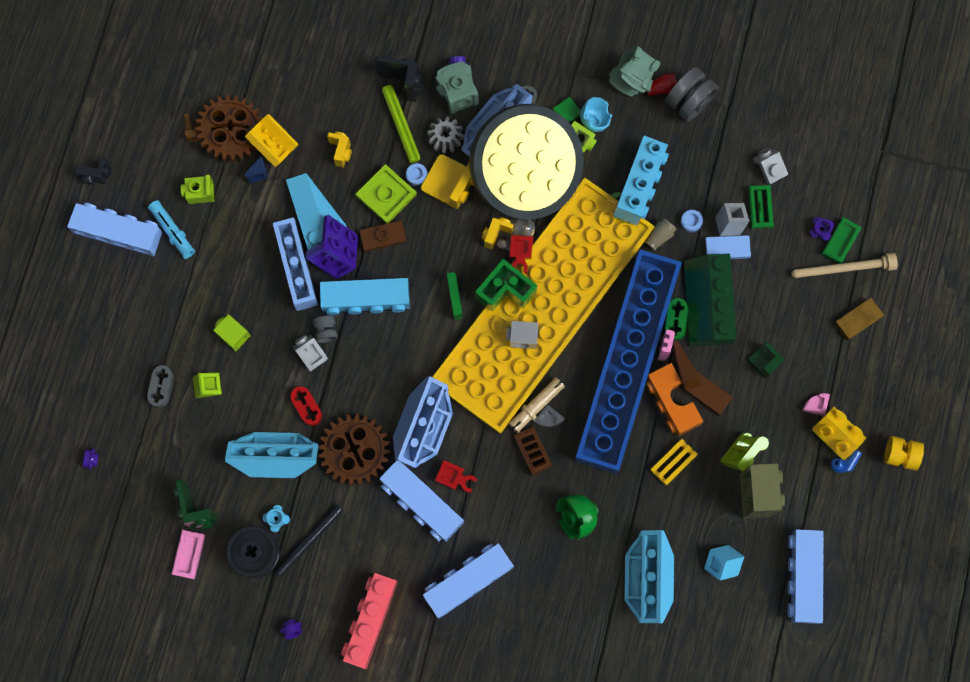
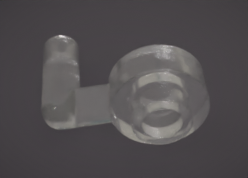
(522, 227)

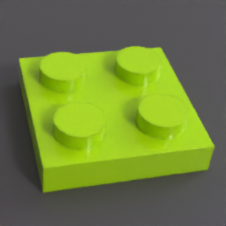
(386, 194)

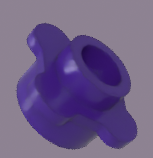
(826, 224)

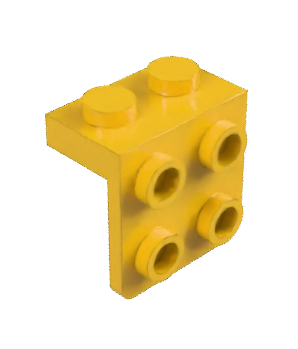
(448, 181)

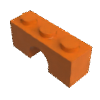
(680, 418)

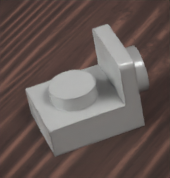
(309, 352)

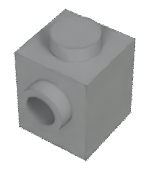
(732, 219)

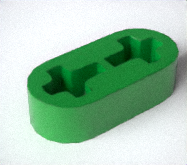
(682, 320)

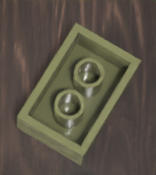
(761, 491)

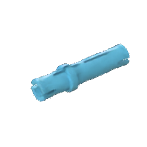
(184, 248)

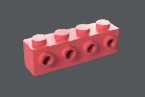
(370, 621)

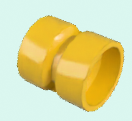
(900, 452)

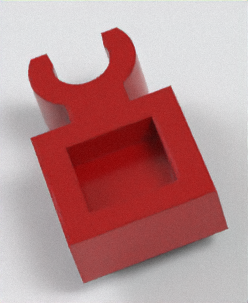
(521, 249)
(452, 476)

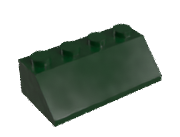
(710, 300)

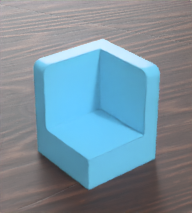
(724, 562)

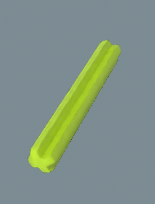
(401, 124)

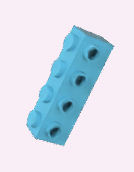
(640, 181)

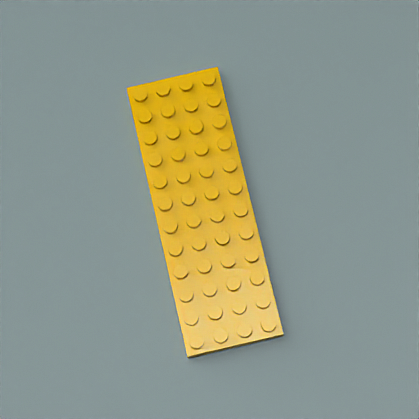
(574, 269)

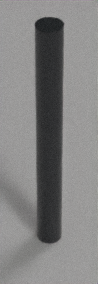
(308, 541)

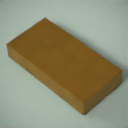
(859, 319)

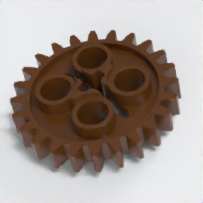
(228, 110)
(336, 458)

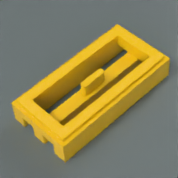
(687, 449)

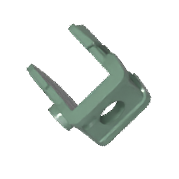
(633, 72)
(457, 86)

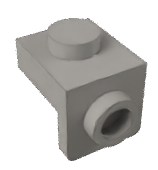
(771, 165)

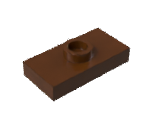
(383, 236)

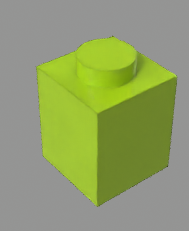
(231, 332)

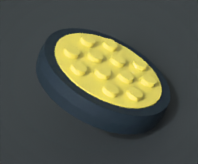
(526, 161)

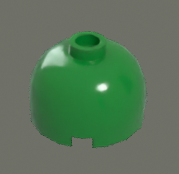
(578, 515)

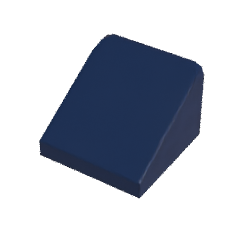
(257, 172)

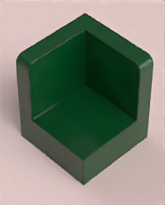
(766, 359)

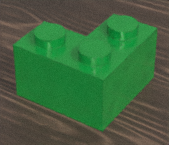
(503, 282)

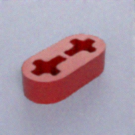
(310, 403)

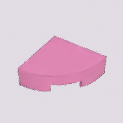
(817, 404)

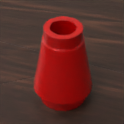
(662, 85)

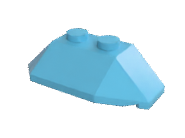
(272, 454)
(649, 577)

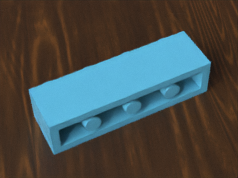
(364, 296)

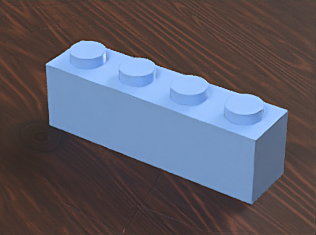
(115, 229)
(295, 264)
(421, 500)
(806, 577)
(467, 581)

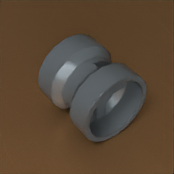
(325, 329)

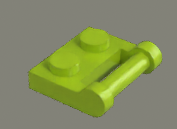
(741, 457)

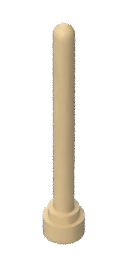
(887, 262)

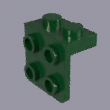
(200, 519)

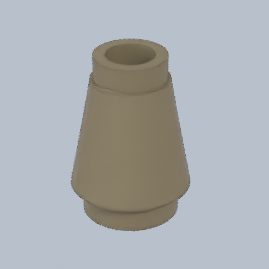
(661, 233)

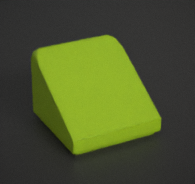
(206, 385)

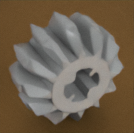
(445, 127)

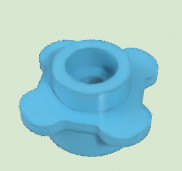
(282, 518)

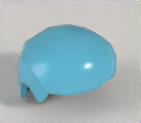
(595, 114)

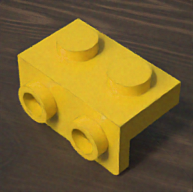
(271, 140)
(839, 433)

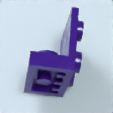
(337, 251)

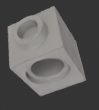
(522, 335)

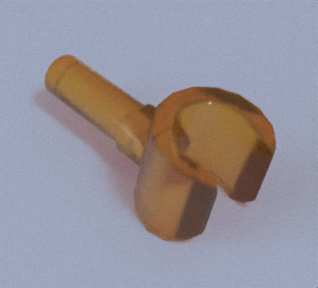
(189, 132)

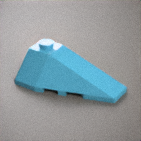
(310, 208)

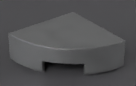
(548, 418)

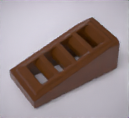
(688, 373)
(540, 467)

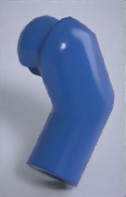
(847, 465)

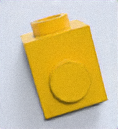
(343, 149)
(490, 234)

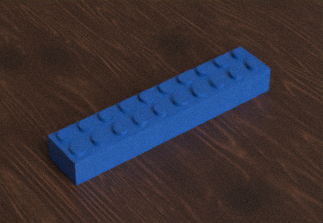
(628, 362)

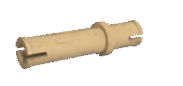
(537, 404)

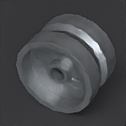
(692, 94)

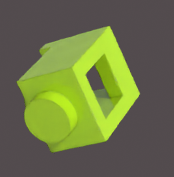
(589, 140)
(203, 194)

